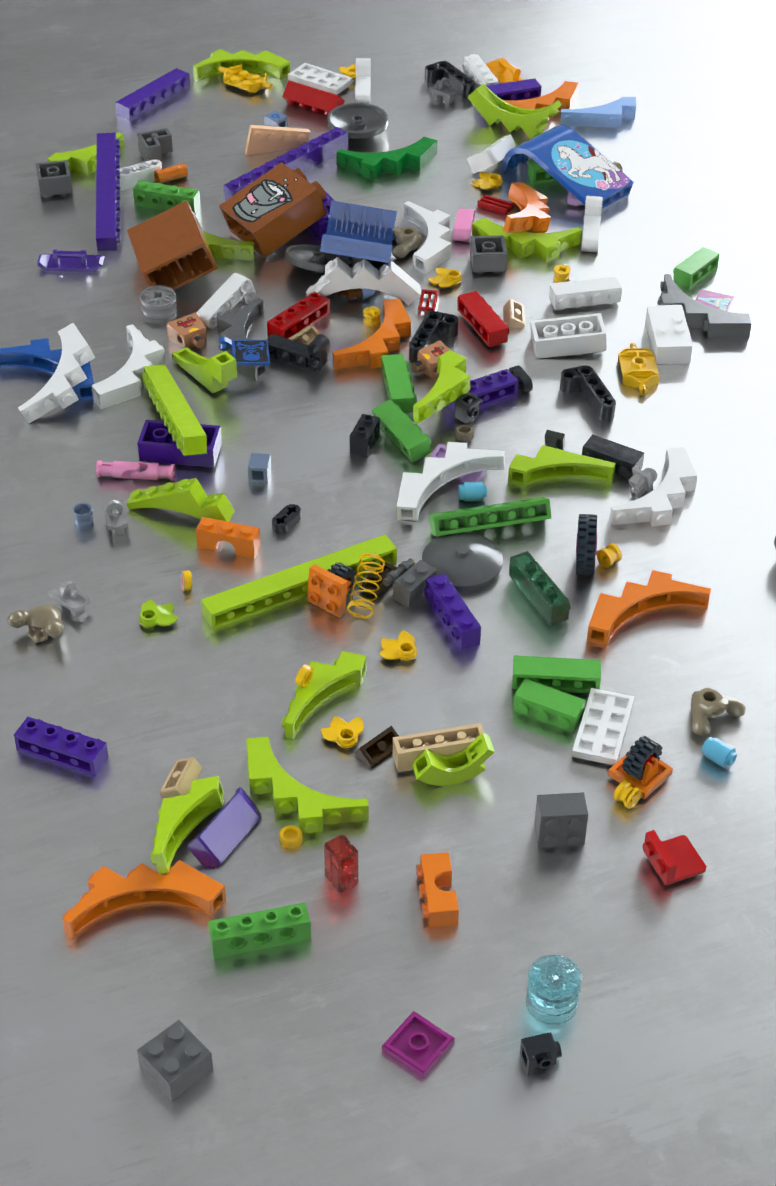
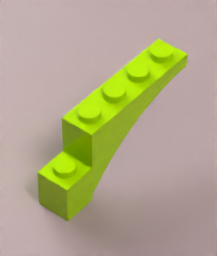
(83, 159)
(229, 249)
(210, 372)
(449, 386)
(557, 463)
(185, 497)
(325, 683)
(181, 815)

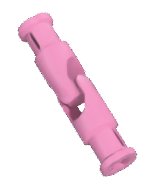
(132, 470)

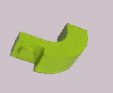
(453, 768)

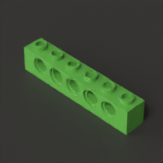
(489, 516)

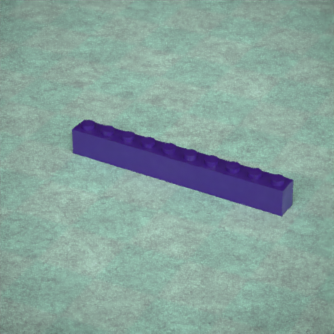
(302, 157)
(107, 192)

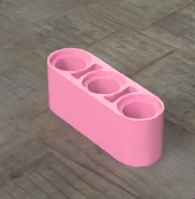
(463, 225)

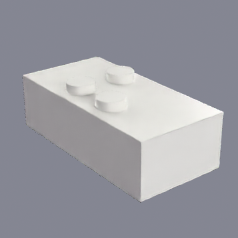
(668, 334)
(568, 336)

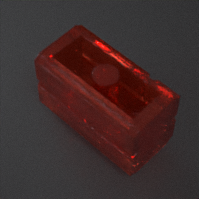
(341, 863)

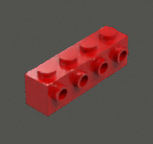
(311, 98)
(299, 316)
(483, 318)

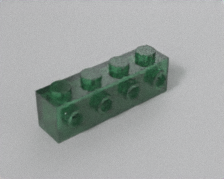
(539, 588)

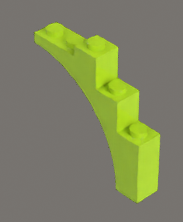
(260, 63)
(496, 110)
(544, 245)
(291, 796)

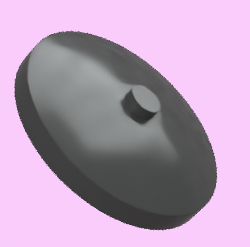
(358, 119)
(310, 257)
(466, 559)

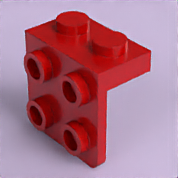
(673, 858)

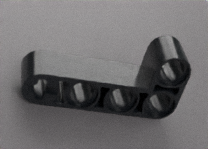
(456, 78)
(431, 327)
(310, 357)
(593, 389)

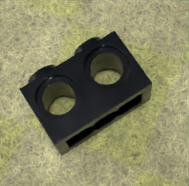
(364, 435)

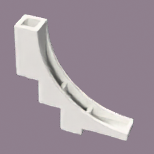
(438, 235)
(365, 276)
(67, 375)
(127, 381)
(458, 461)
(658, 504)

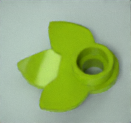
(157, 614)

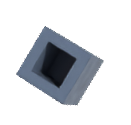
(275, 119)
(259, 468)

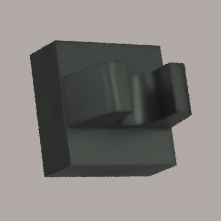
(555, 439)

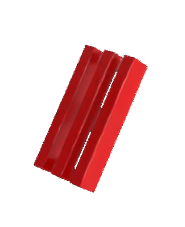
(495, 204)
(427, 309)

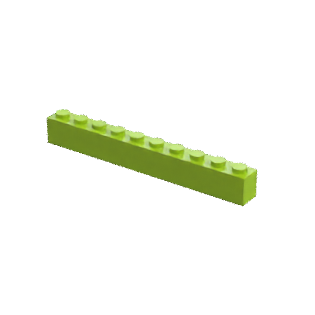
(174, 410)
(288, 584)

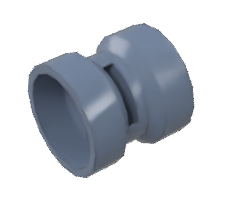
(83, 516)

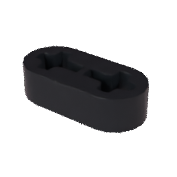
(524, 381)
(284, 517)

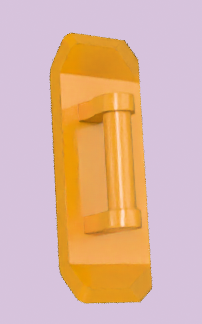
(504, 71)

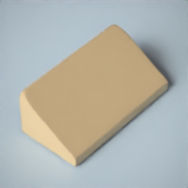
(514, 314)
(306, 335)
(180, 777)

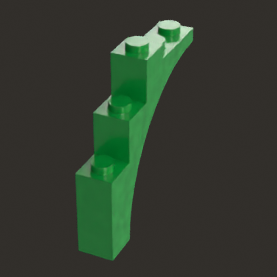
(393, 162)

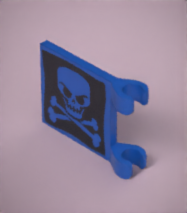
(247, 351)

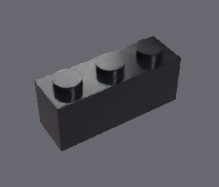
(607, 450)

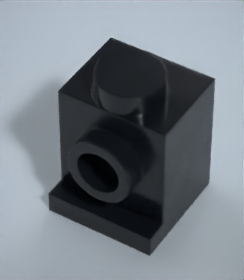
(467, 407)
(539, 1051)

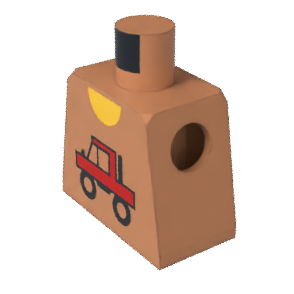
(187, 331)
(428, 359)

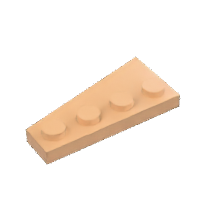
(270, 139)

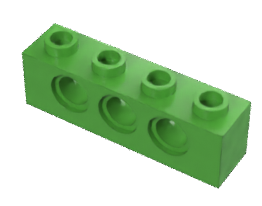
(259, 930)

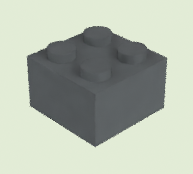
(54, 178)
(488, 253)
(561, 819)
(175, 1060)

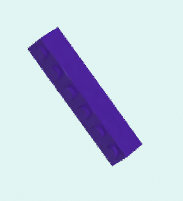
(152, 94)

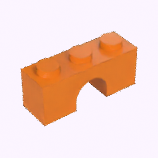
(242, 537)
(439, 905)

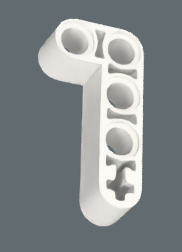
(363, 80)
(491, 155)
(143, 171)
(592, 221)
(235, 289)

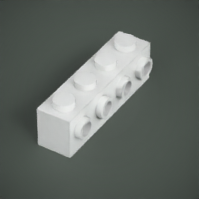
(478, 71)
(585, 292)

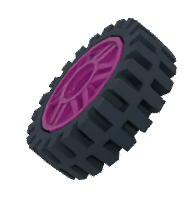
(586, 544)

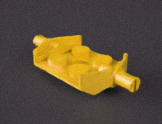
(243, 79)
(638, 375)

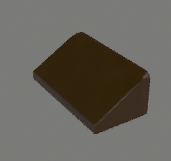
(377, 748)

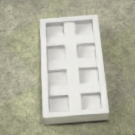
(320, 78)
(603, 726)

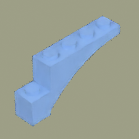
(601, 116)

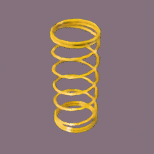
(368, 568)

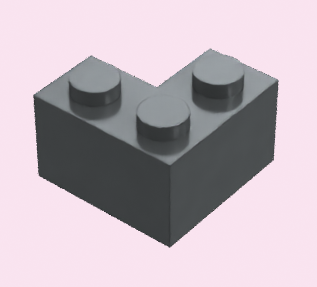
(155, 144)

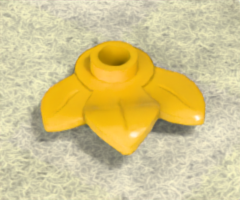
(350, 71)
(488, 181)
(446, 277)
(399, 649)
(342, 732)

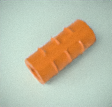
(171, 173)

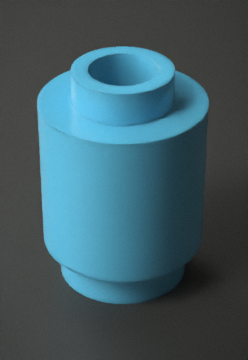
(472, 491)
(719, 752)

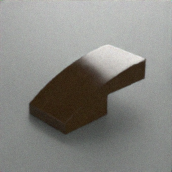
(387, 568)

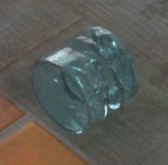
(553, 989)

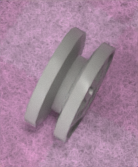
(158, 302)

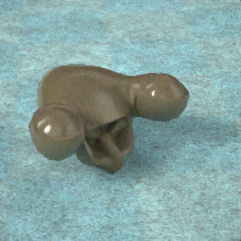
(408, 240)
(41, 620)
(711, 704)

